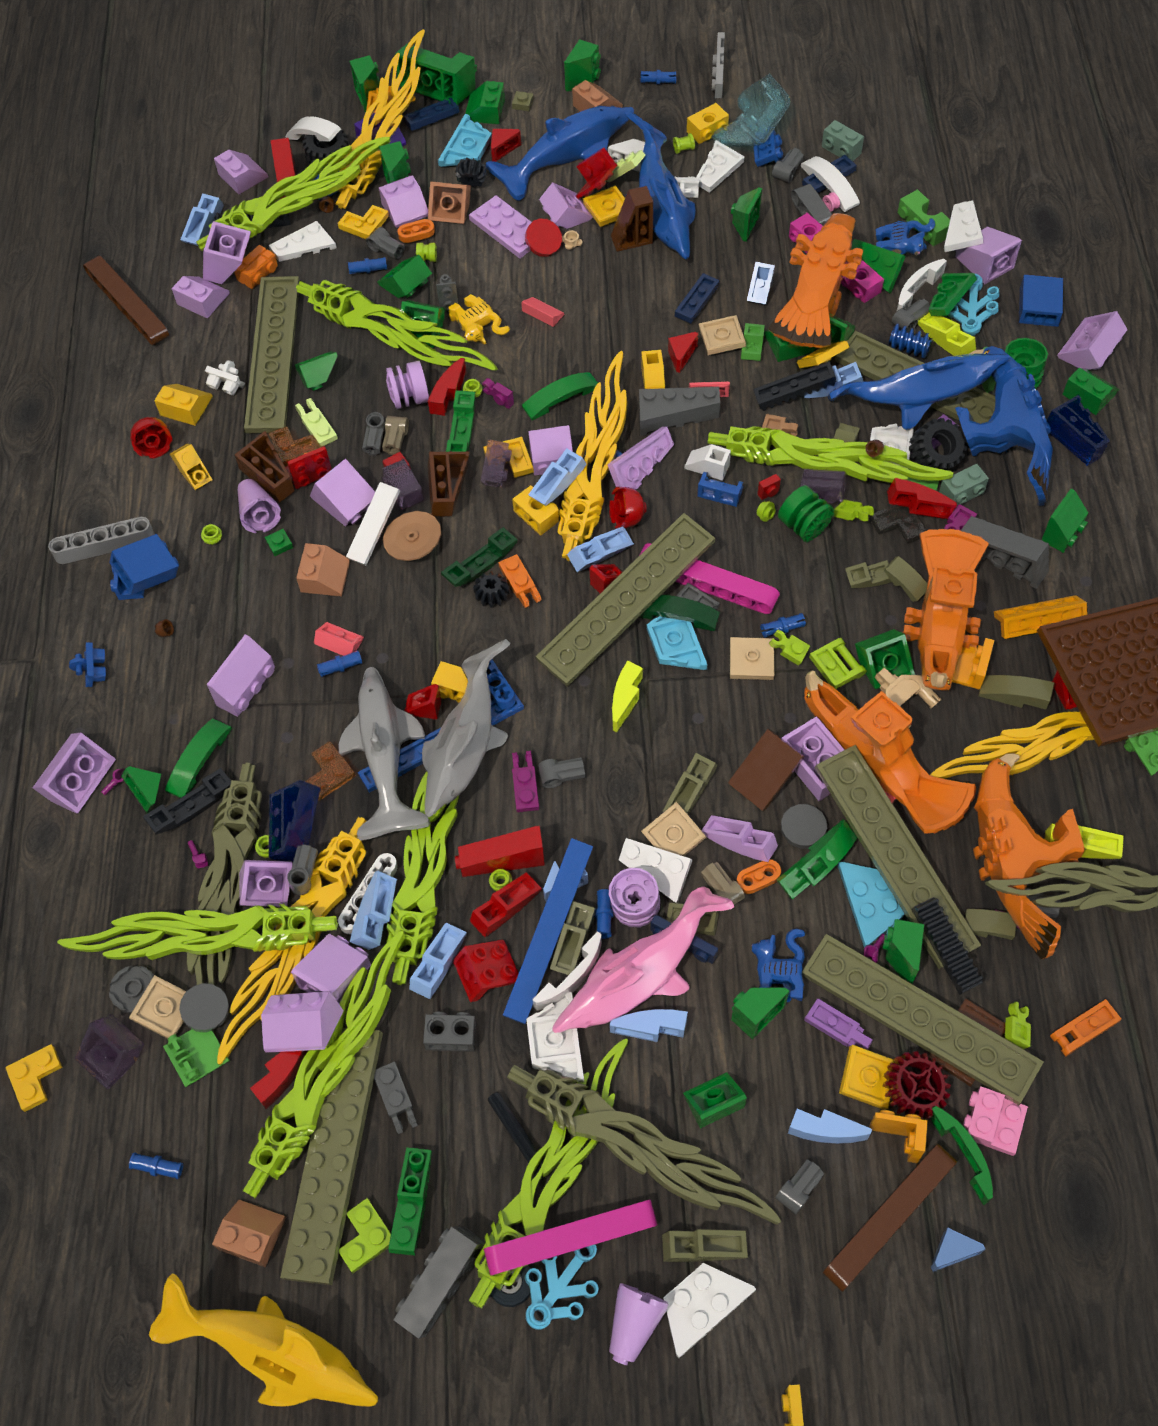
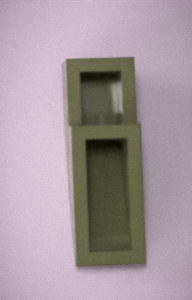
(1017, 690)
(692, 783)
(573, 938)
(704, 1245)

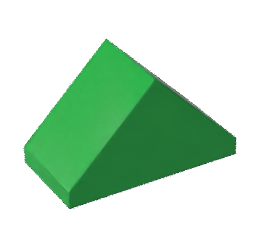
(143, 785)

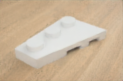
(718, 166)
(963, 227)
(304, 240)
(666, 867)

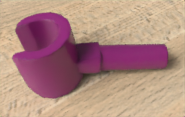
(116, 779)
(199, 859)
(873, 950)

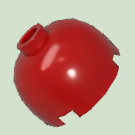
(150, 437)
(627, 507)

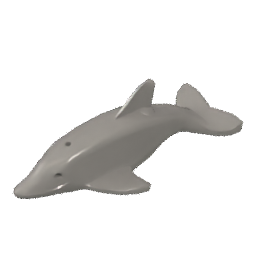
(379, 733)
(464, 737)

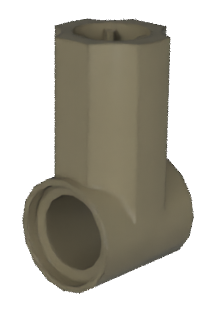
(395, 430)
(721, 883)

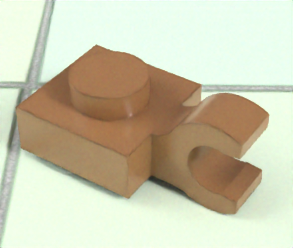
(779, 423)

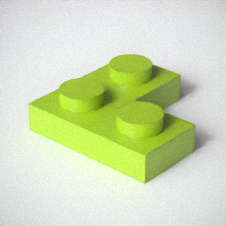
(372, 1236)

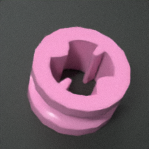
(831, 201)

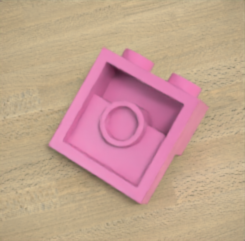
(995, 1120)

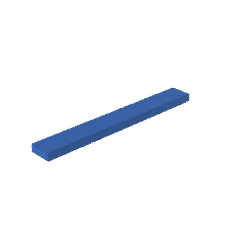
(411, 755)
(547, 931)

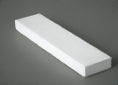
(373, 523)

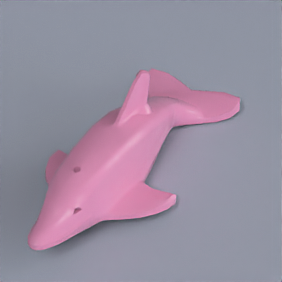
(640, 970)

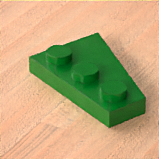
(882, 261)
(950, 292)

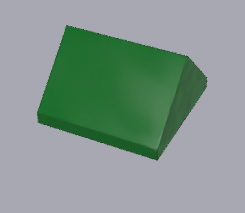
(715, 1099)

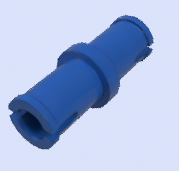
(658, 77)
(367, 265)
(783, 624)
(339, 663)
(604, 913)
(156, 1165)

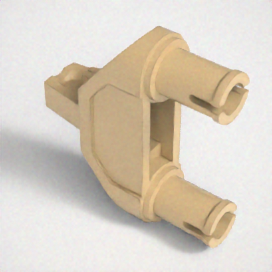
(903, 687)

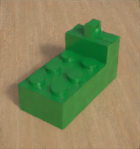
(441, 75)

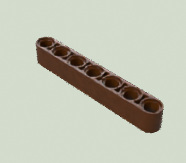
(126, 300)
(889, 1217)

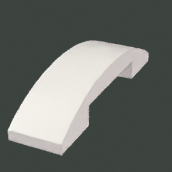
(321, 128)
(833, 180)
(929, 273)
(550, 994)

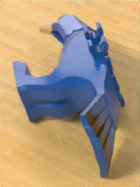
(1015, 422)

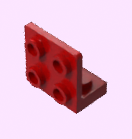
(596, 171)
(309, 467)
(485, 967)

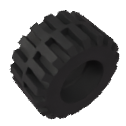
(319, 150)
(947, 435)

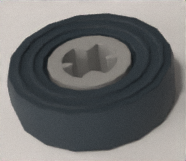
(514, 1296)

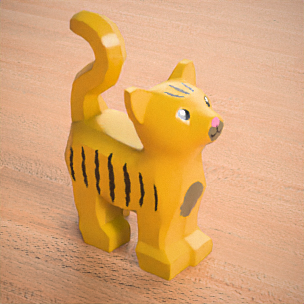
(476, 317)

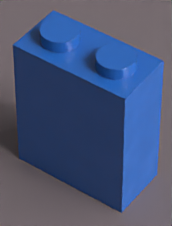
(1041, 300)
(144, 564)

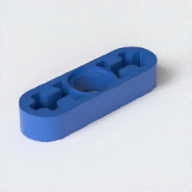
(504, 687)

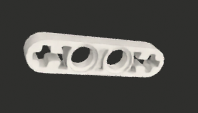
(347, 914)

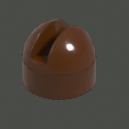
(329, 208)
(874, 445)
(164, 628)

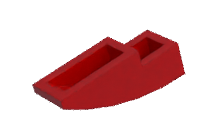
(446, 387)
(920, 499)
(504, 904)
(282, 1071)

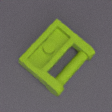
(832, 667)

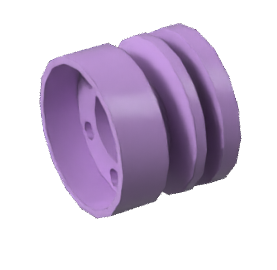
(407, 384)
(632, 885)

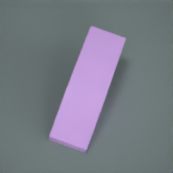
(741, 837)

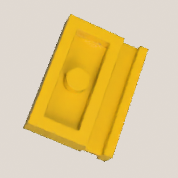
(792, 1404)

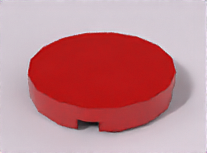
(543, 237)

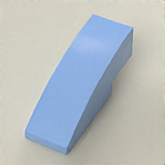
(201, 218)
(843, 375)
(557, 477)
(599, 548)
(374, 911)
(437, 961)
(650, 1023)
(828, 1128)

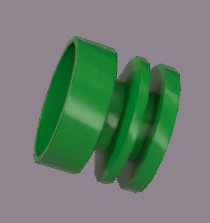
(1030, 355)
(806, 513)

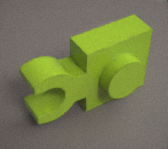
(850, 510)
(792, 647)
(1016, 1027)

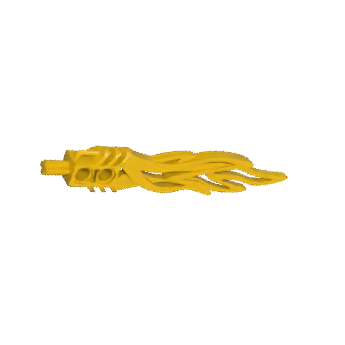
(393, 113)
(605, 448)
(1042, 745)
(324, 900)

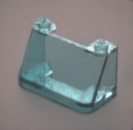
(762, 109)

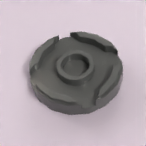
(803, 825)
(129, 987)
(204, 1007)

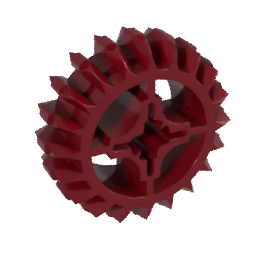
(899, 1075)

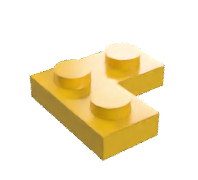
(364, 225)
(520, 460)
(26, 1076)

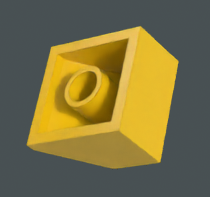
(182, 403)

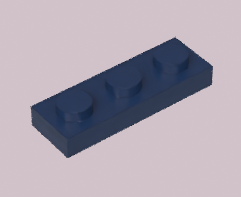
(431, 114)
(843, 164)
(697, 298)
(701, 949)

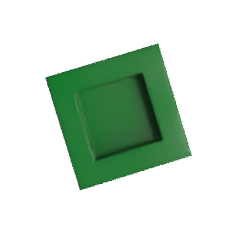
(278, 542)

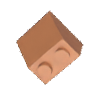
(590, 95)
(448, 202)
(322, 570)
(249, 1232)

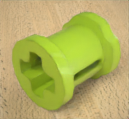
(683, 143)

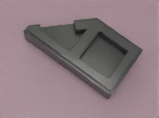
(692, 593)

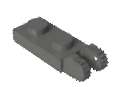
(394, 1095)

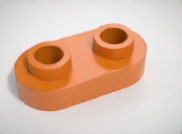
(416, 230)
(757, 876)

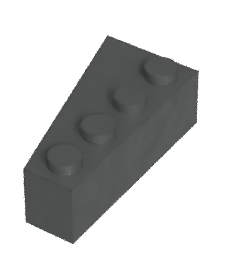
(676, 407)
(1012, 550)
(438, 1280)

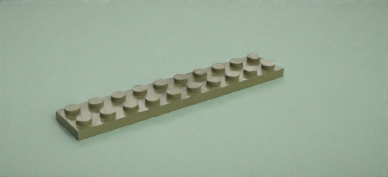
(272, 355)
(881, 361)
(625, 599)
(889, 841)
(923, 1019)
(330, 1173)

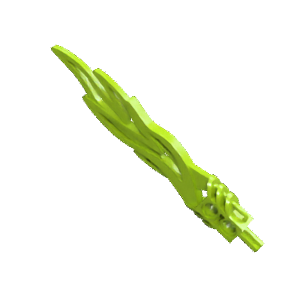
(299, 189)
(397, 338)
(833, 455)
(424, 894)
(187, 935)
(336, 1062)
(521, 1207)

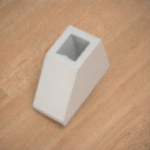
(622, 149)
(709, 459)

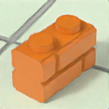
(256, 265)

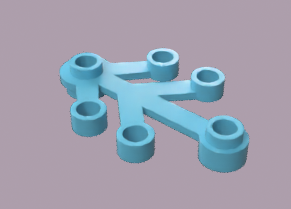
(972, 324)
(557, 1290)

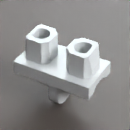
(688, 186)
(231, 381)

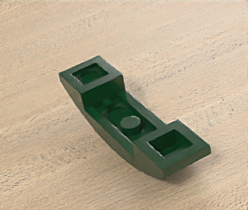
(482, 560)
(683, 609)

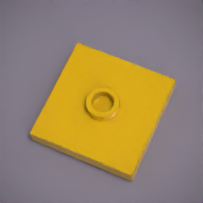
(605, 205)
(822, 354)
(864, 1077)

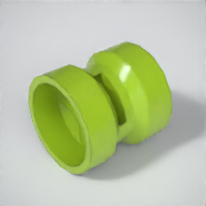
(427, 252)

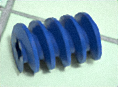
(910, 341)

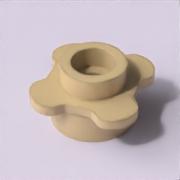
(571, 239)

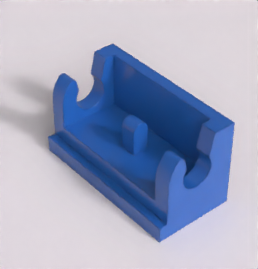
(719, 491)

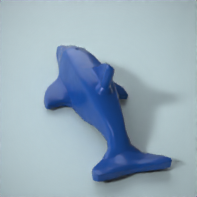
(563, 142)
(670, 207)
(925, 384)

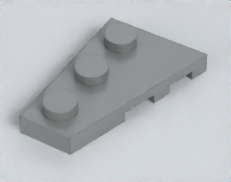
(717, 72)

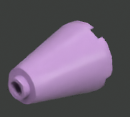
(257, 507)
(634, 1322)

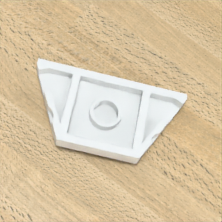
(893, 437)
(554, 1050)
(701, 1304)

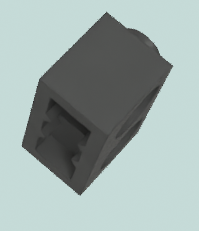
(449, 1039)

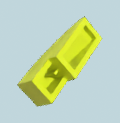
(947, 334)
(626, 693)
(1096, 843)

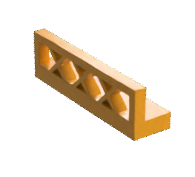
(1028, 618)

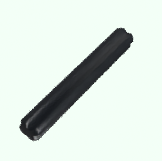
(514, 1129)

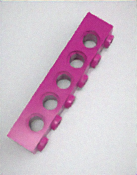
(867, 281)

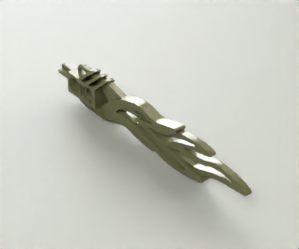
(1106, 879)
(214, 896)
(653, 1147)

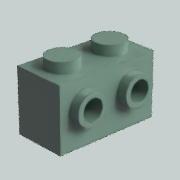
(842, 140)
(965, 485)

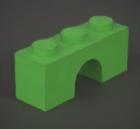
(914, 208)

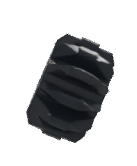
(471, 172)
(491, 589)

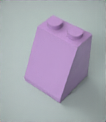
(223, 251)
(992, 257)
(343, 493)
(330, 967)

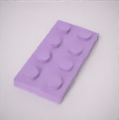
(503, 225)

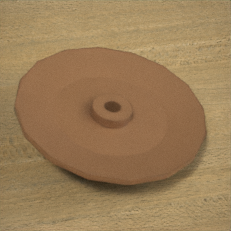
(412, 536)

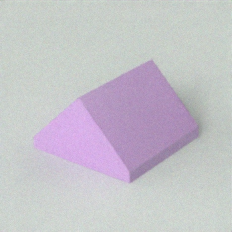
(264, 883)

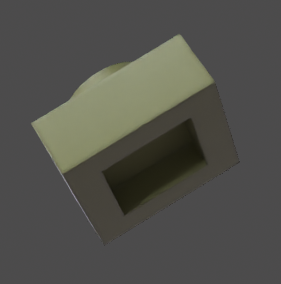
(522, 101)

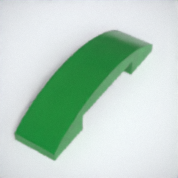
(557, 392)
(462, 421)
(194, 757)
(982, 1181)

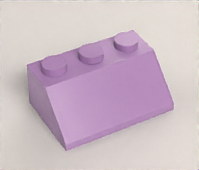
(1093, 341)
(240, 676)
(817, 745)
(74, 772)
(299, 1021)

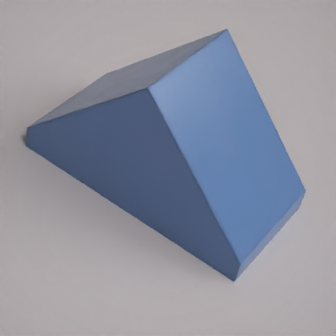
(955, 1248)

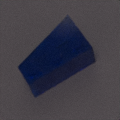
(1077, 431)
(291, 819)

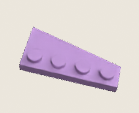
(639, 460)

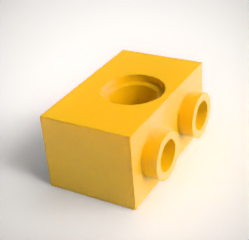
(706, 122)
(541, 519)

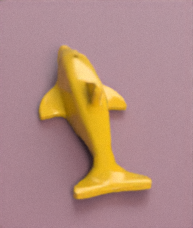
(278, 1351)

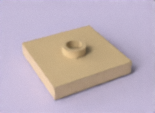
(722, 335)
(751, 658)
(674, 831)
(159, 1008)

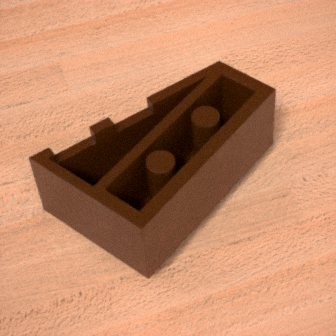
(634, 221)
(264, 466)
(445, 478)

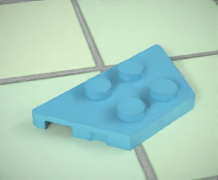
(467, 141)
(676, 643)
(870, 901)

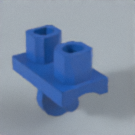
(91, 656)

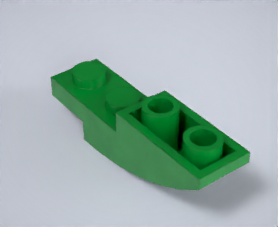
(819, 861)
(411, 1201)

